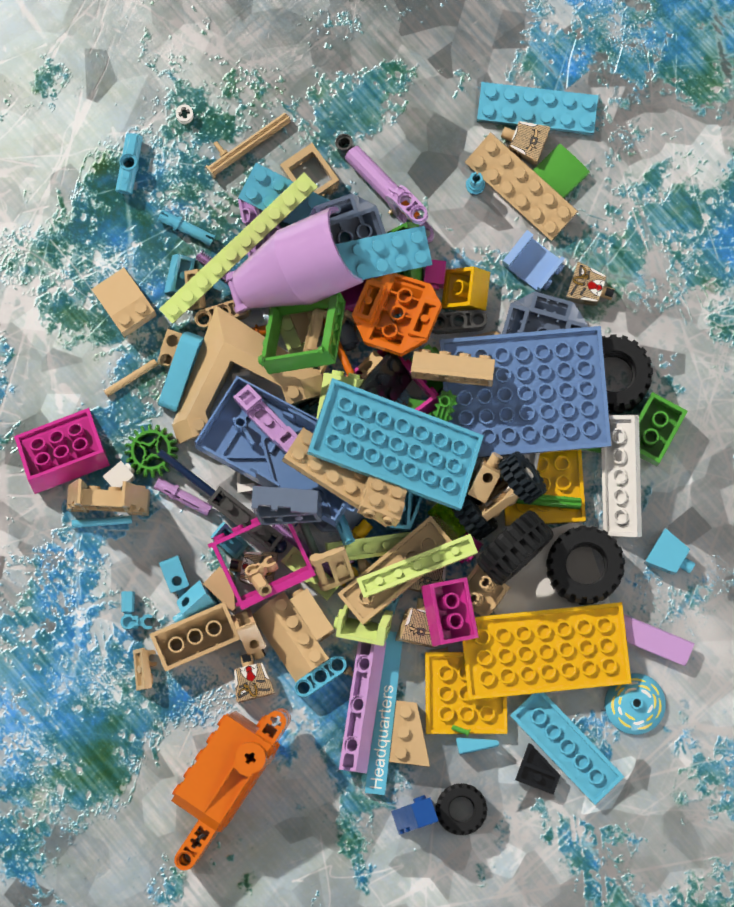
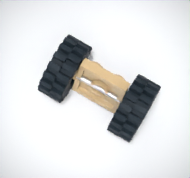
(519, 481)

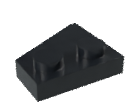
(537, 771)

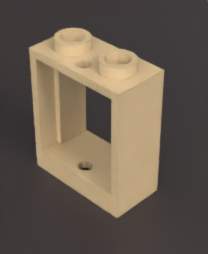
(303, 156)
(312, 614)

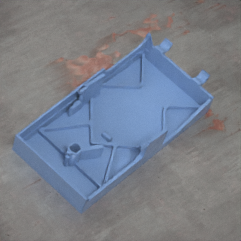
(244, 448)

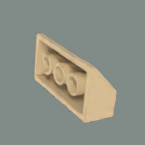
(453, 368)
(194, 636)
(290, 636)

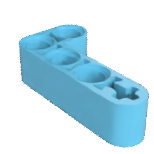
(180, 370)

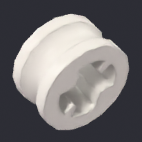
(189, 116)

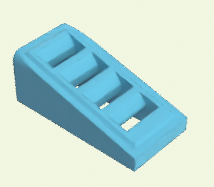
(470, 745)

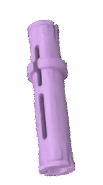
(182, 496)

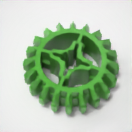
(148, 458)

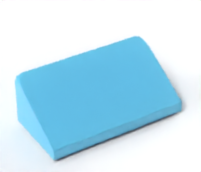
(176, 277)

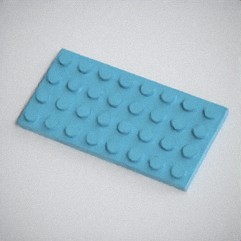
(395, 444)

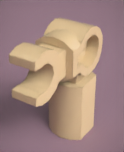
(257, 572)

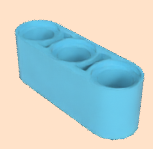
(310, 677)

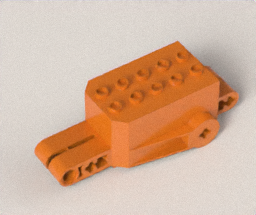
(225, 776)

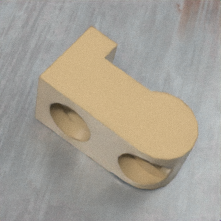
(168, 348)

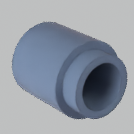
(348, 336)

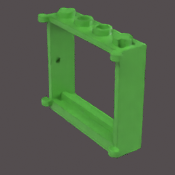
(322, 356)

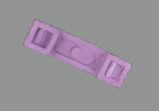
(265, 418)

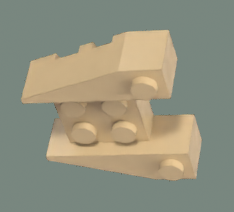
(131, 499)

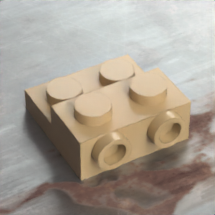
(382, 501)

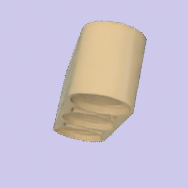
(208, 312)

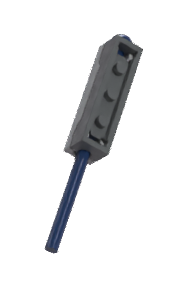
(231, 508)

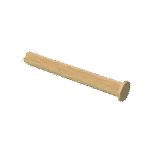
(248, 145)

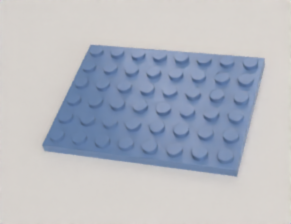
(543, 392)

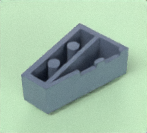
(286, 505)

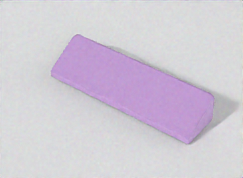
(657, 641)

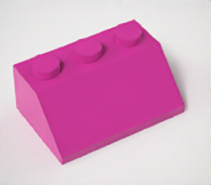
(449, 611)

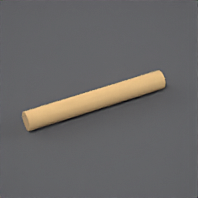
(130, 378)

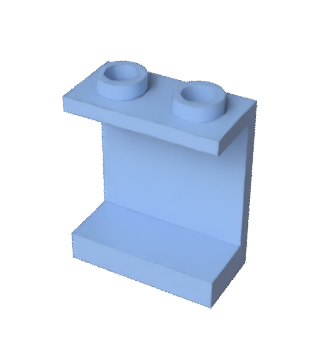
(533, 263)

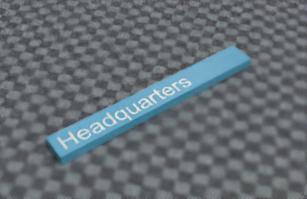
(384, 718)

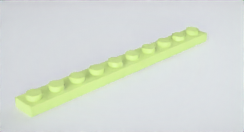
(238, 248)

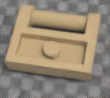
(338, 564)

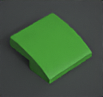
(561, 170)

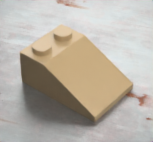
(124, 302)

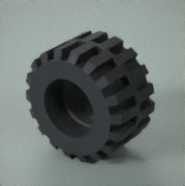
(479, 805)

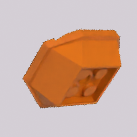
(390, 296)

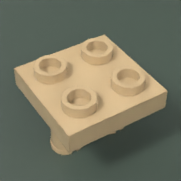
(484, 592)

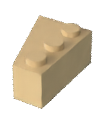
(407, 738)

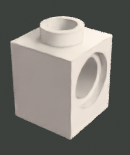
(119, 474)

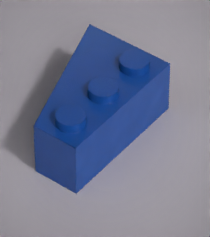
(415, 815)

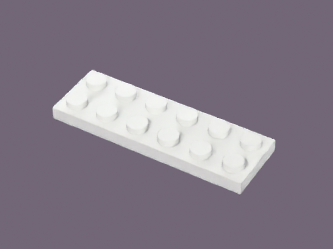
(622, 478)

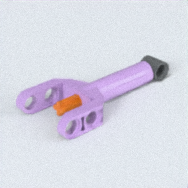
(396, 196)

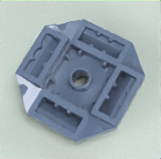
(542, 313)

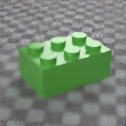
(657, 427)

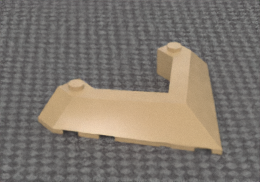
(225, 344)

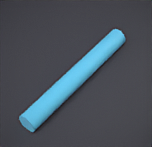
(101, 521)

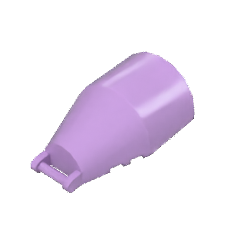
(292, 267)

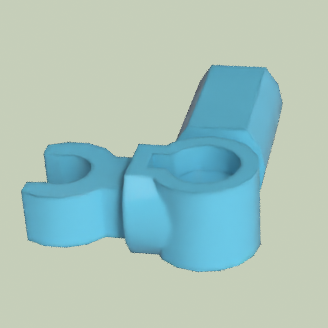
(131, 621)

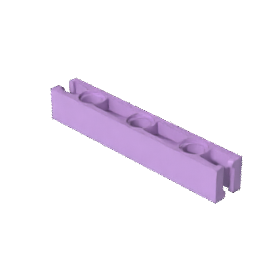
(361, 720)

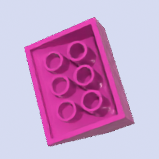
(61, 451)

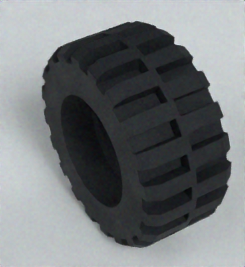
(641, 372)
(585, 537)
(515, 547)

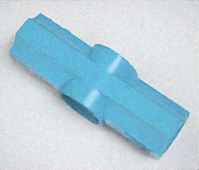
(126, 175)

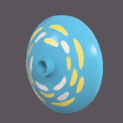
(634, 719)

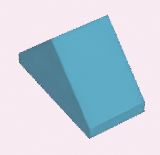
(233, 546)

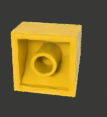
(465, 289)

